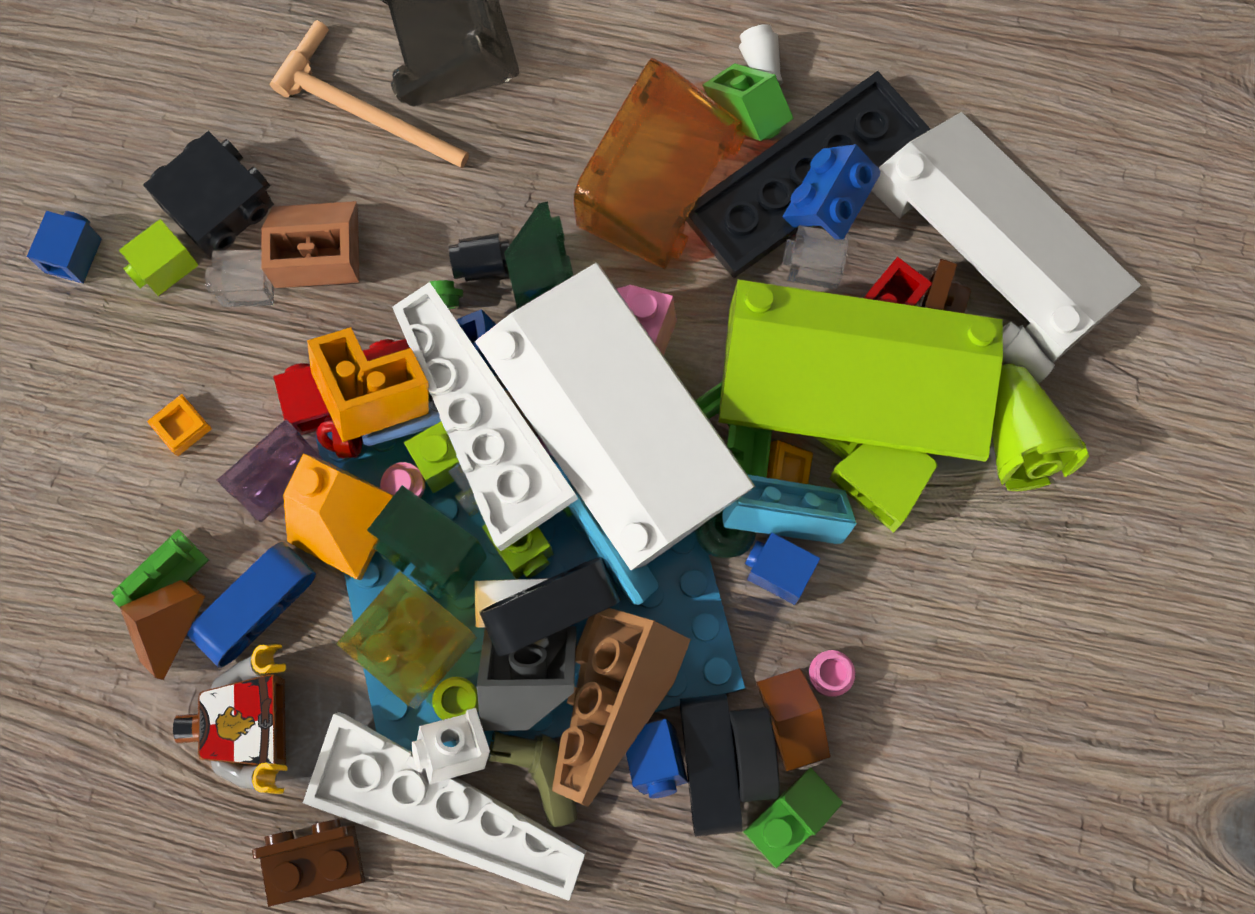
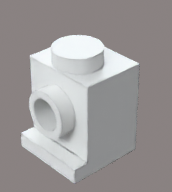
(450, 762)

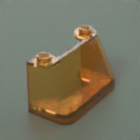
(654, 165)

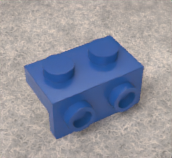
(833, 190)

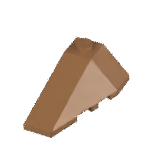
(621, 682)

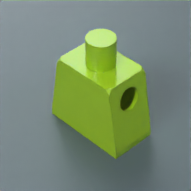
(884, 480)

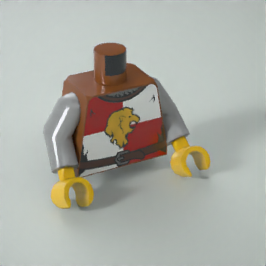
(242, 723)

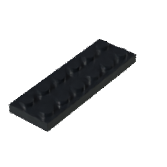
(745, 211)

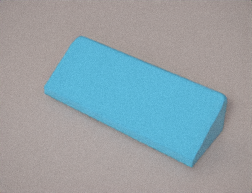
(792, 511)
(636, 583)

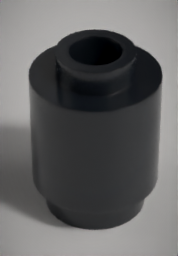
(479, 257)

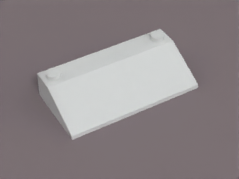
(1007, 231)
(614, 415)

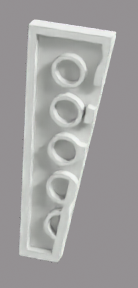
(497, 450)
(380, 787)

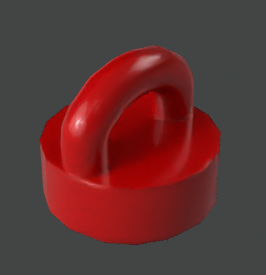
(345, 449)

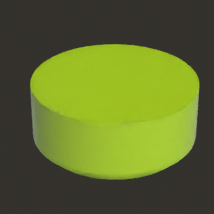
(454, 697)

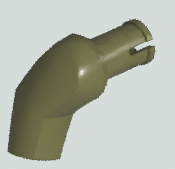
(541, 760)

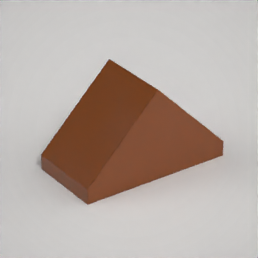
(161, 624)
(795, 719)

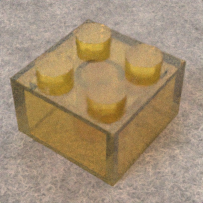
(407, 640)

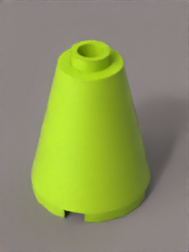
(1031, 434)

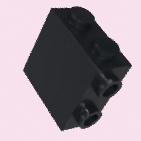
(210, 193)

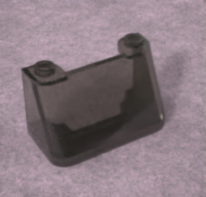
(450, 48)

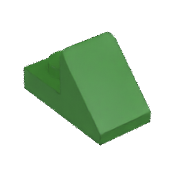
(793, 817)

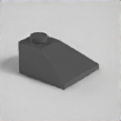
(527, 683)

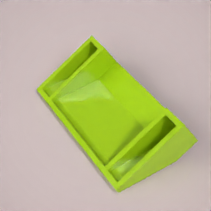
(861, 370)

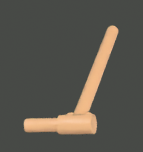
(297, 75)

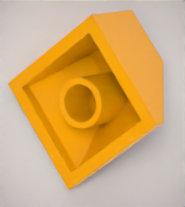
(331, 514)

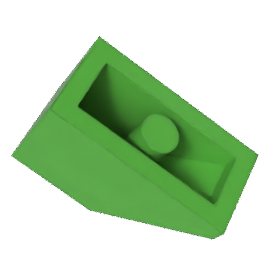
(752, 98)

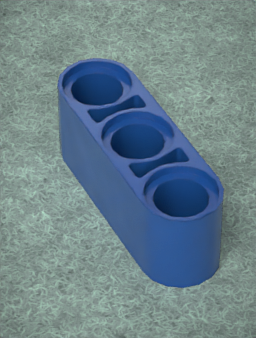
(251, 604)

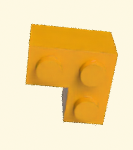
(366, 393)

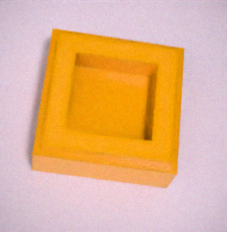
(179, 425)

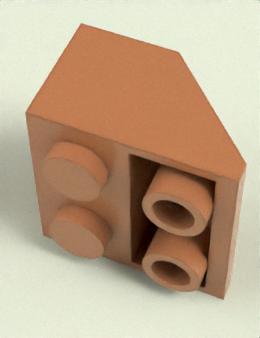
(311, 244)

